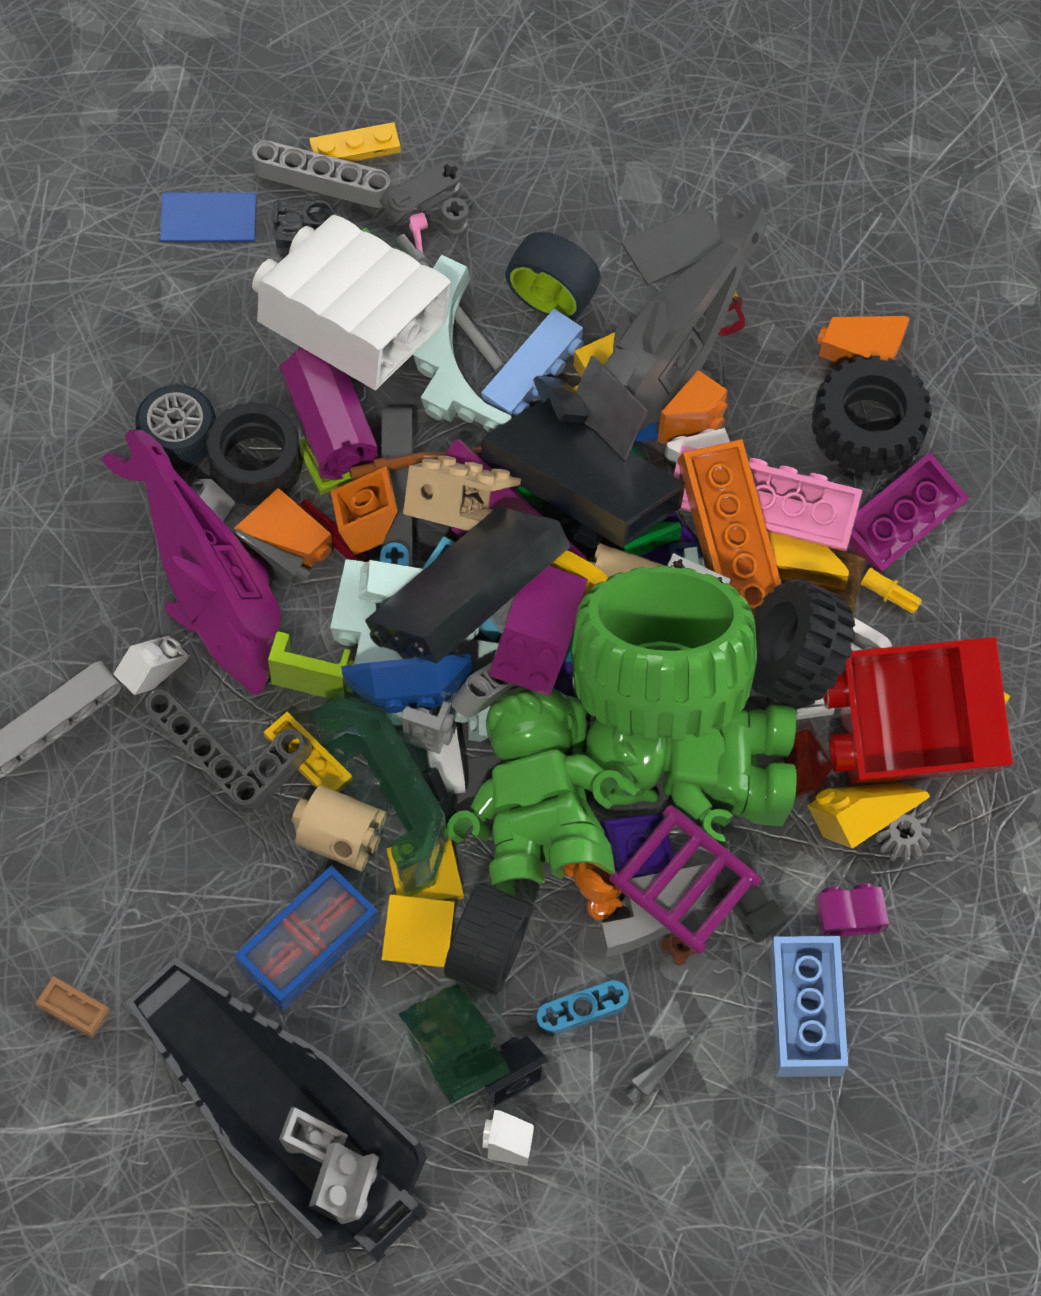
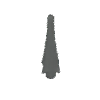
(286, 563)
(646, 1082)

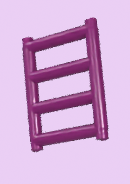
(647, 899)

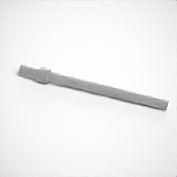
(461, 317)

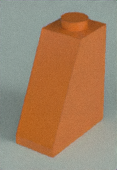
(862, 337)
(287, 527)

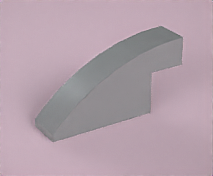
(641, 927)

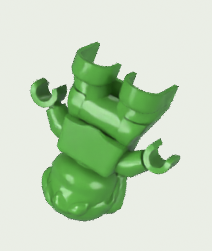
(709, 768)
(540, 790)

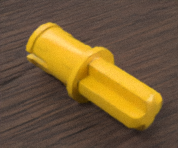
(890, 591)

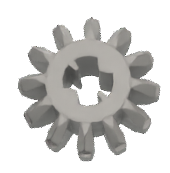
(915, 840)

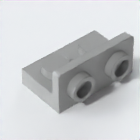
(426, 730)
(343, 1184)

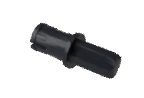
(436, 785)

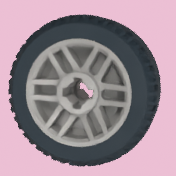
(178, 421)

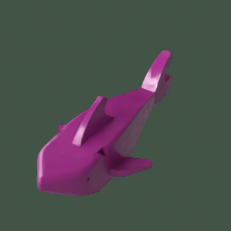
(210, 572)

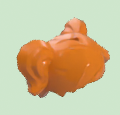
(596, 888)

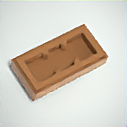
(72, 1007)

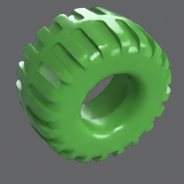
(664, 652)

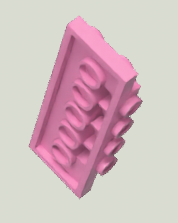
(800, 504)

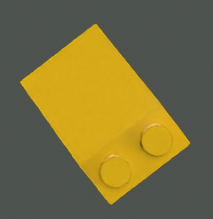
(859, 812)

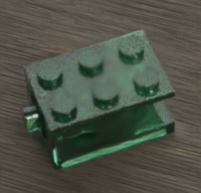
(453, 1043)

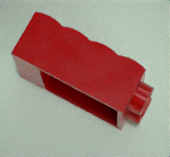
(920, 713)

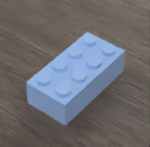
(808, 1006)

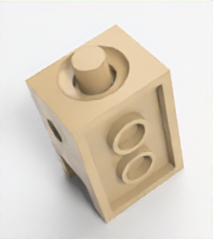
(453, 491)

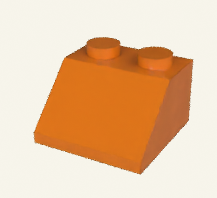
(693, 409)
(365, 510)

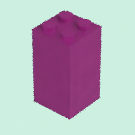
(538, 631)

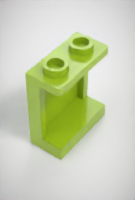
(307, 673)

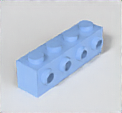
(540, 355)

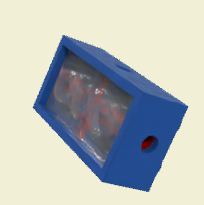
(306, 938)

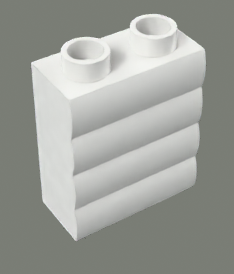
(351, 300)

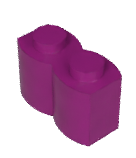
(851, 911)

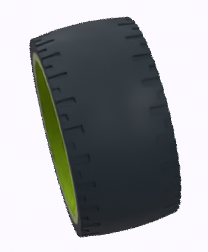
(552, 275)

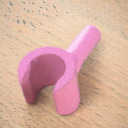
(417, 223)

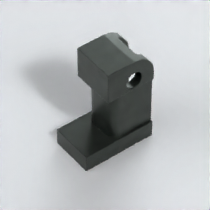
(753, 909)

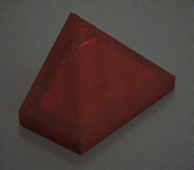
(810, 763)

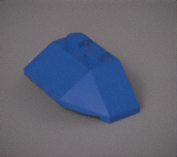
(408, 681)

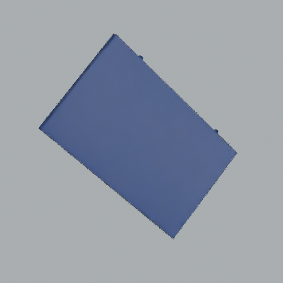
(208, 217)

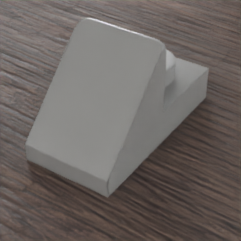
(309, 1135)

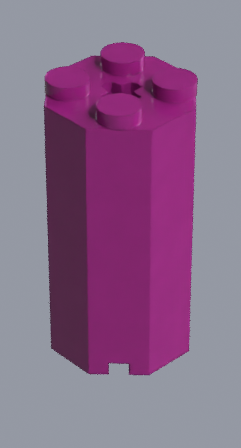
(328, 414)

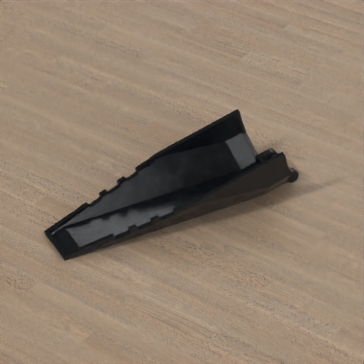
(246, 1080)

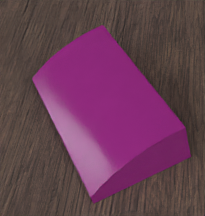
(905, 512)

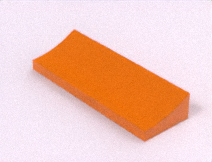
(730, 519)

